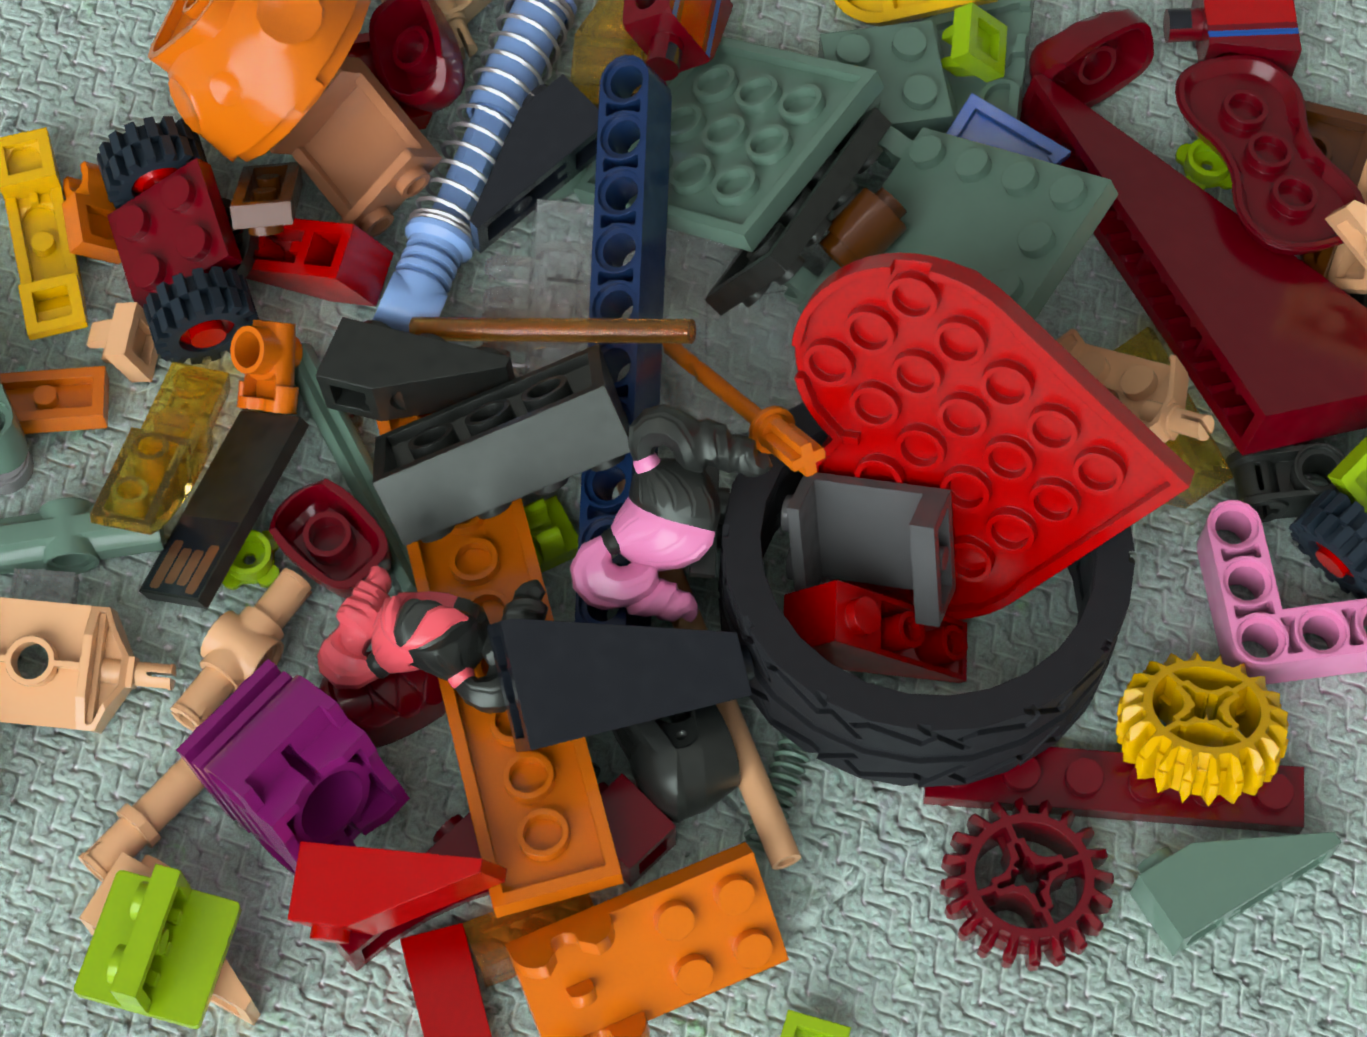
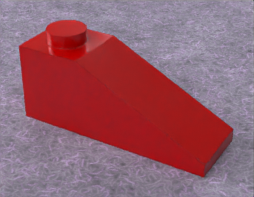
(323, 261)
(376, 889)

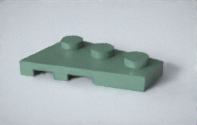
(1004, 92)

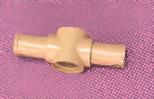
(239, 646)

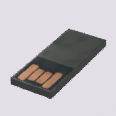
(224, 509)

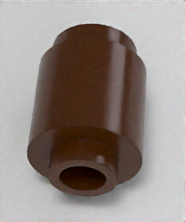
(864, 227)

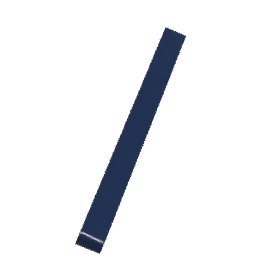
(636, 284)

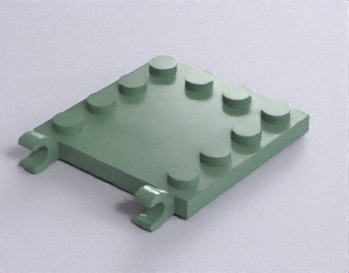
(987, 211)

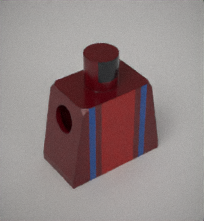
(1238, 28)
(676, 32)

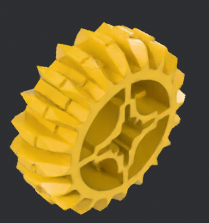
(1201, 742)

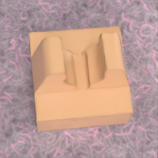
(126, 342)

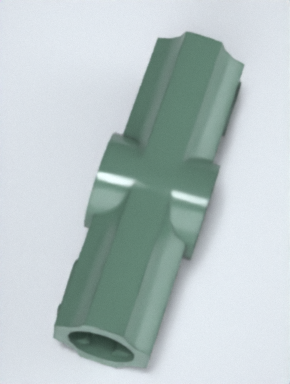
(66, 539)

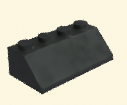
(500, 447)

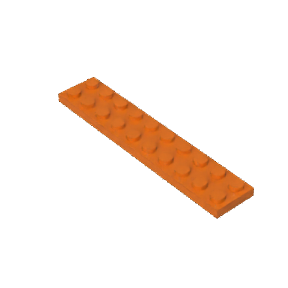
(528, 808)

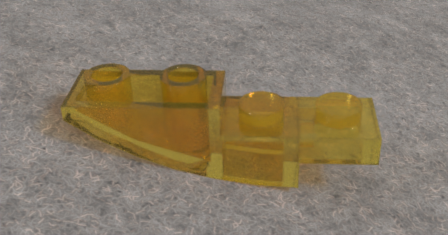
(166, 454)

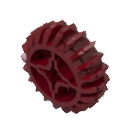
(1050, 872)

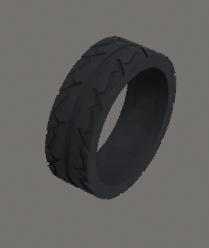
(895, 733)

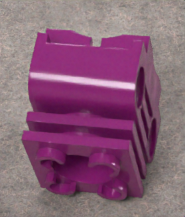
(291, 766)

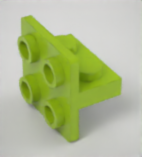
(158, 947)

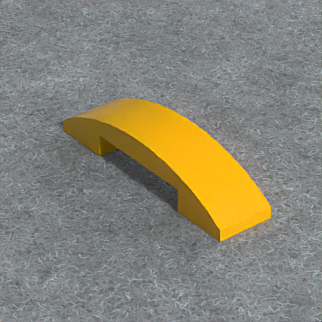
(47, 271)

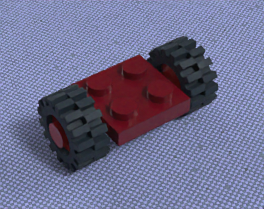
(175, 239)

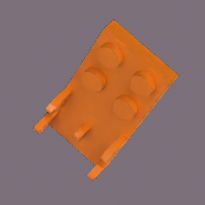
(649, 949)

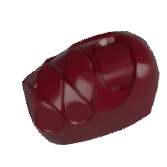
(416, 54)
(1096, 55)
(330, 536)
(392, 705)

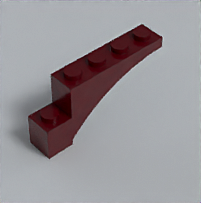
(637, 830)

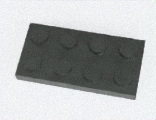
(803, 222)

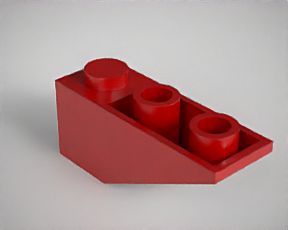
(876, 633)

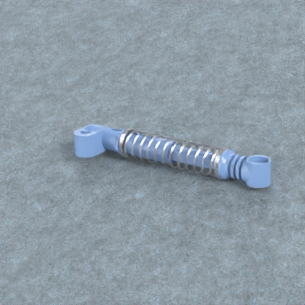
(442, 235)

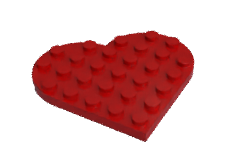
(958, 389)

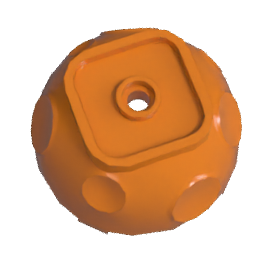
(252, 66)

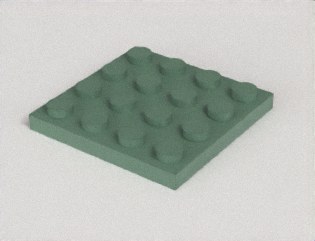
(751, 137)

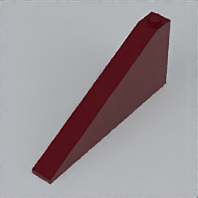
(1254, 328)

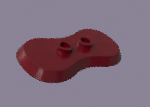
(1261, 133)

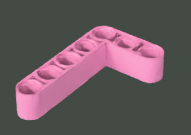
(1263, 618)

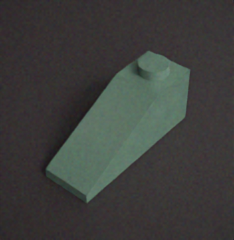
(1217, 881)

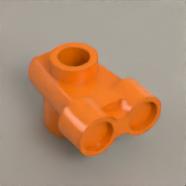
(268, 359)

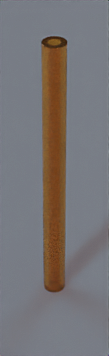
(557, 329)

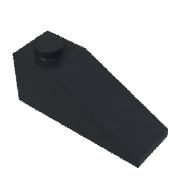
(542, 152)

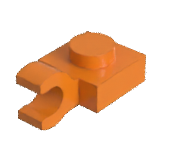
(86, 216)

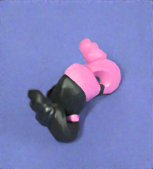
(667, 515)

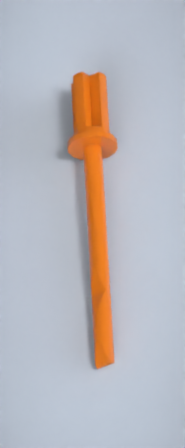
(770, 428)

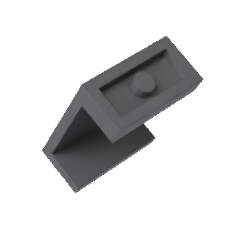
(873, 536)

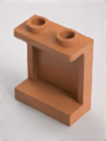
(361, 149)

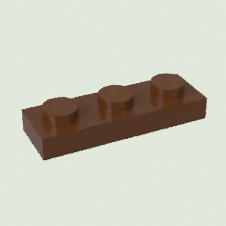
(266, 198)

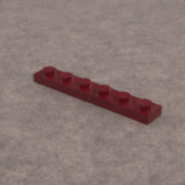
(1107, 788)

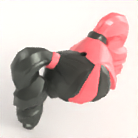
(420, 633)

